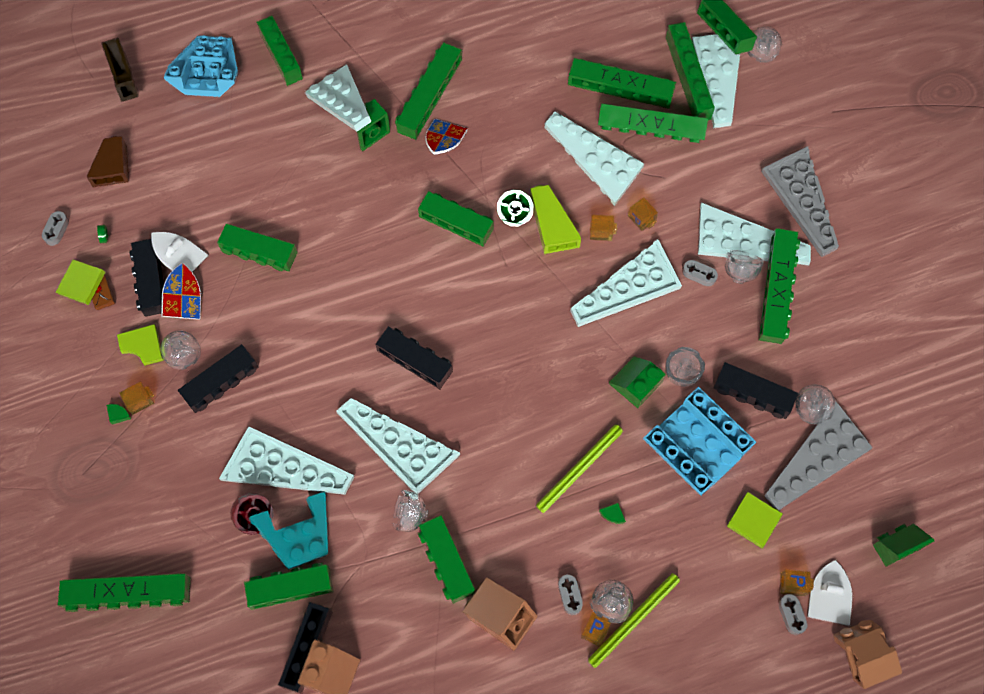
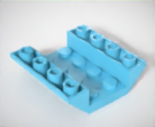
(700, 441)

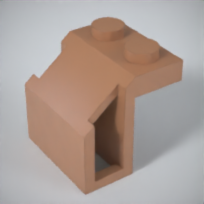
(868, 653)

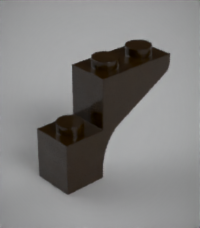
(120, 69)

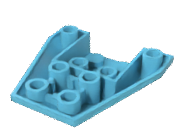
(204, 67)

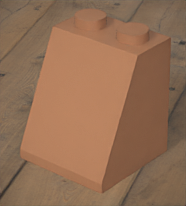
(500, 613)
(328, 669)

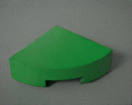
(117, 414)
(613, 514)

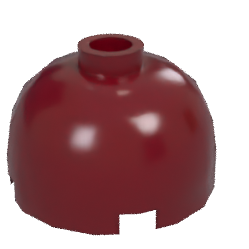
(246, 506)

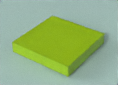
(80, 282)
(754, 520)

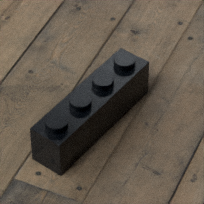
(148, 277)
(414, 357)
(218, 379)
(755, 390)
(312, 628)

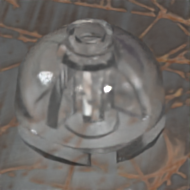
(766, 45)
(742, 267)
(180, 350)
(684, 367)
(815, 404)
(409, 512)
(612, 601)

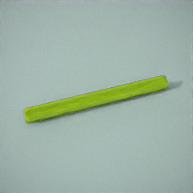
(579, 468)
(637, 616)

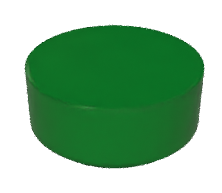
(102, 233)

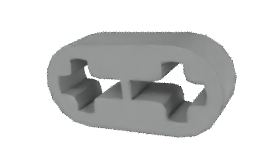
(57, 229)
(699, 273)
(575, 593)
(797, 613)

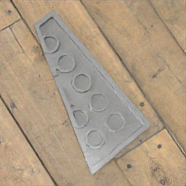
(802, 195)
(823, 454)

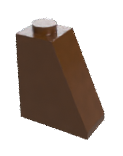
(110, 163)

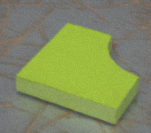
(143, 343)

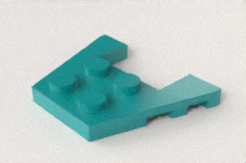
(300, 541)

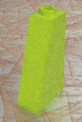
(553, 223)

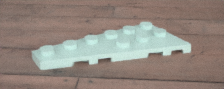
(720, 73)
(340, 98)
(600, 160)
(725, 232)
(635, 283)
(403, 449)
(273, 463)

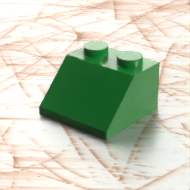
(377, 128)
(638, 380)
(902, 543)

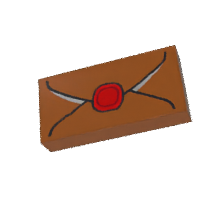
(103, 295)

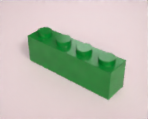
(727, 25)
(279, 50)
(456, 218)
(257, 247)
(447, 560)
(289, 586)

